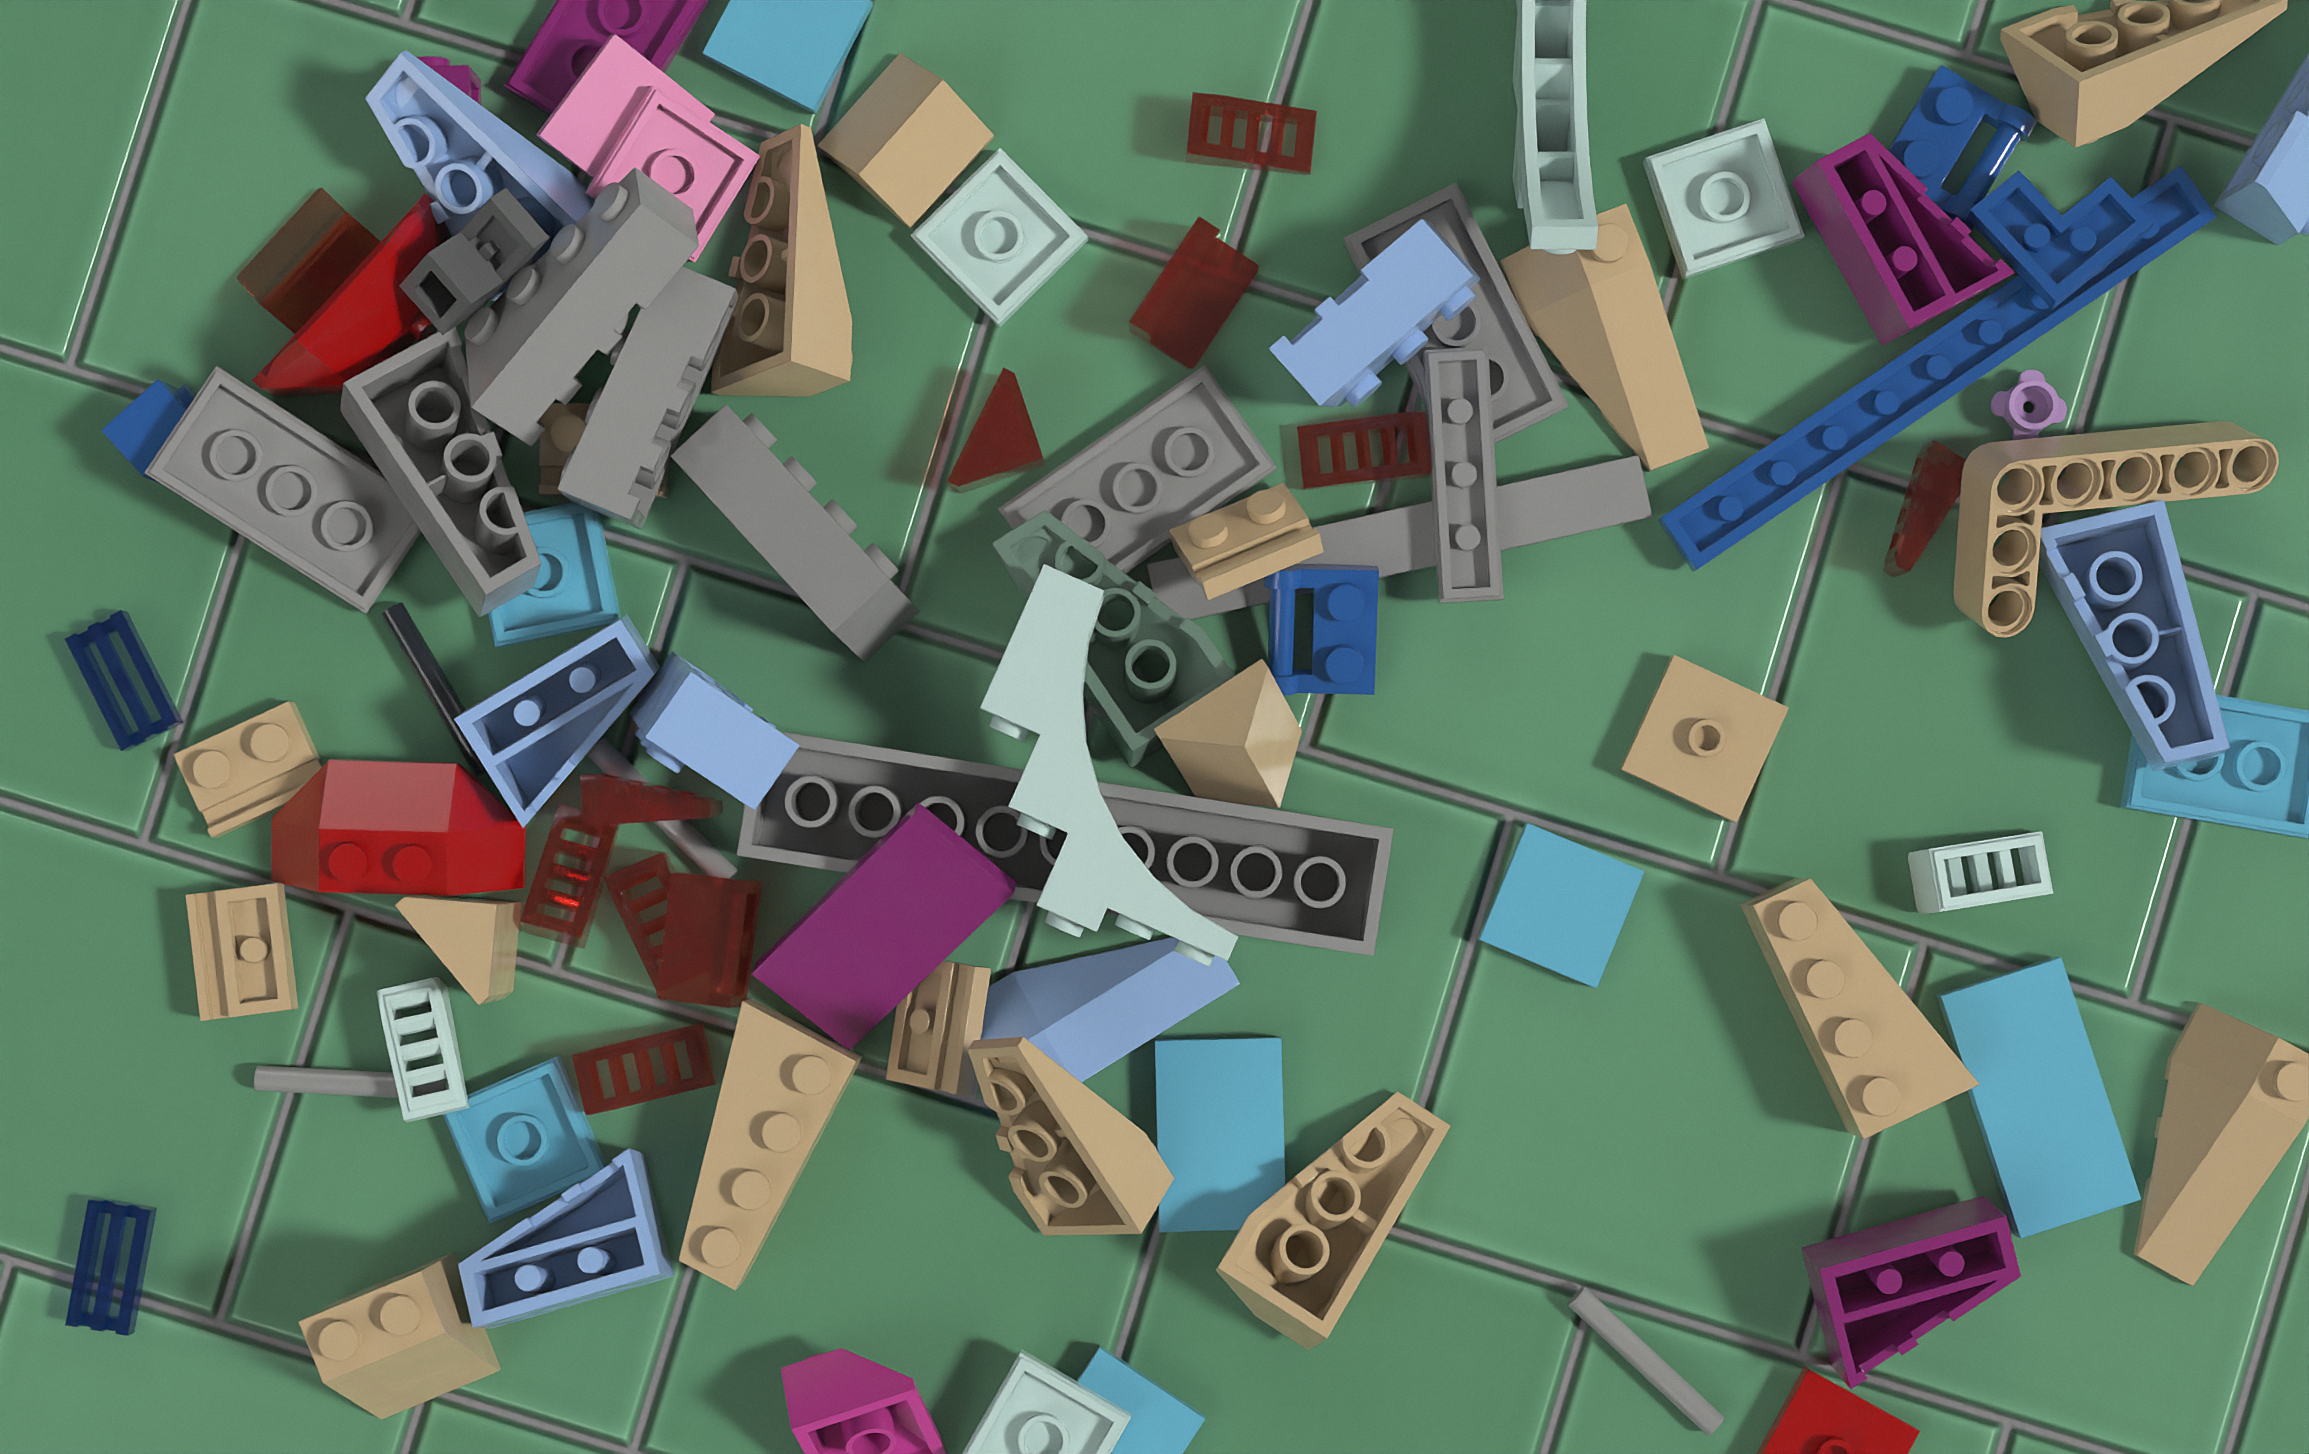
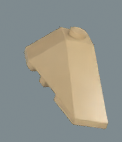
(2118, 63)
(792, 305)
(1612, 337)
(2223, 1128)
(1071, 1152)
(1320, 1232)

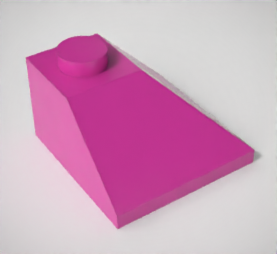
(856, 1407)

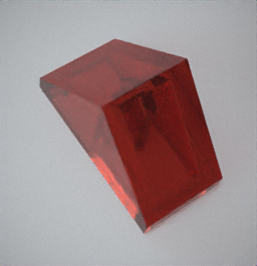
(1000, 441)

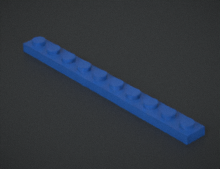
(1911, 387)

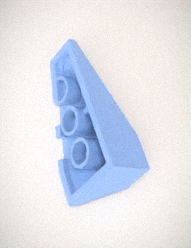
(469, 153)

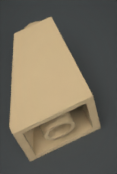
(400, 1340)

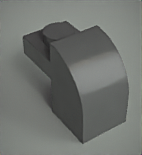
(475, 262)

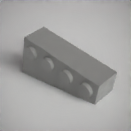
(575, 302)
(648, 398)
(445, 467)
(794, 532)

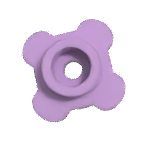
(2034, 389)

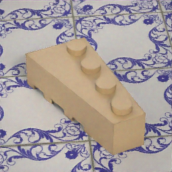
(1855, 1019)
(765, 1126)

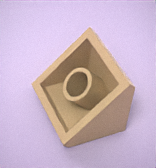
(907, 139)
(1236, 740)
(471, 939)

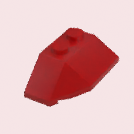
(363, 319)
(397, 832)

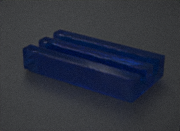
(99, 634)
(86, 1264)

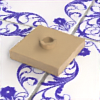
(1703, 738)

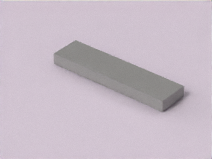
(1463, 475)

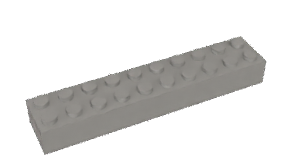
(1227, 861)

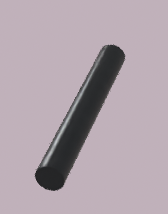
(431, 678)

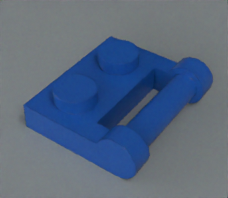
(1941, 129)
(1341, 628)

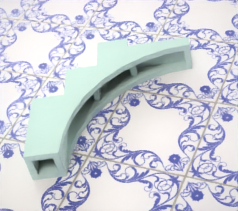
(1552, 127)
(1042, 693)

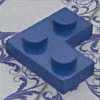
(2054, 249)

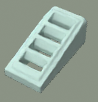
(1940, 879)
(409, 996)

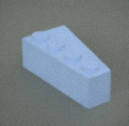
(2137, 622)

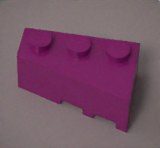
(1892, 239)
(1905, 1278)

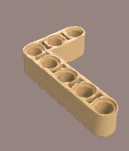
(2088, 483)

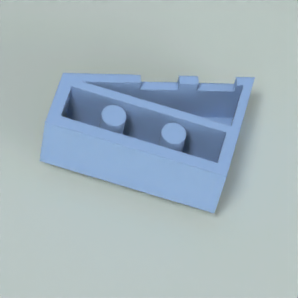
(1379, 317)
(555, 714)
(710, 729)
(575, 1250)

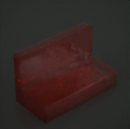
(307, 260)
(1193, 295)
(708, 940)

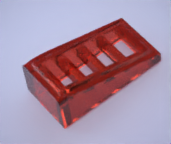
(1253, 111)
(1417, 441)
(1928, 498)
(623, 800)
(629, 908)
(559, 930)
(590, 1082)

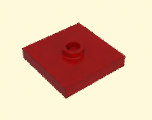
(1833, 1420)

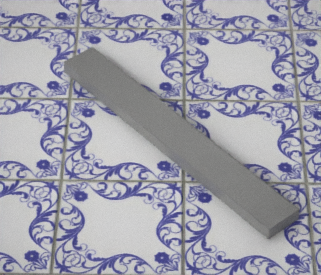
(1404, 537)

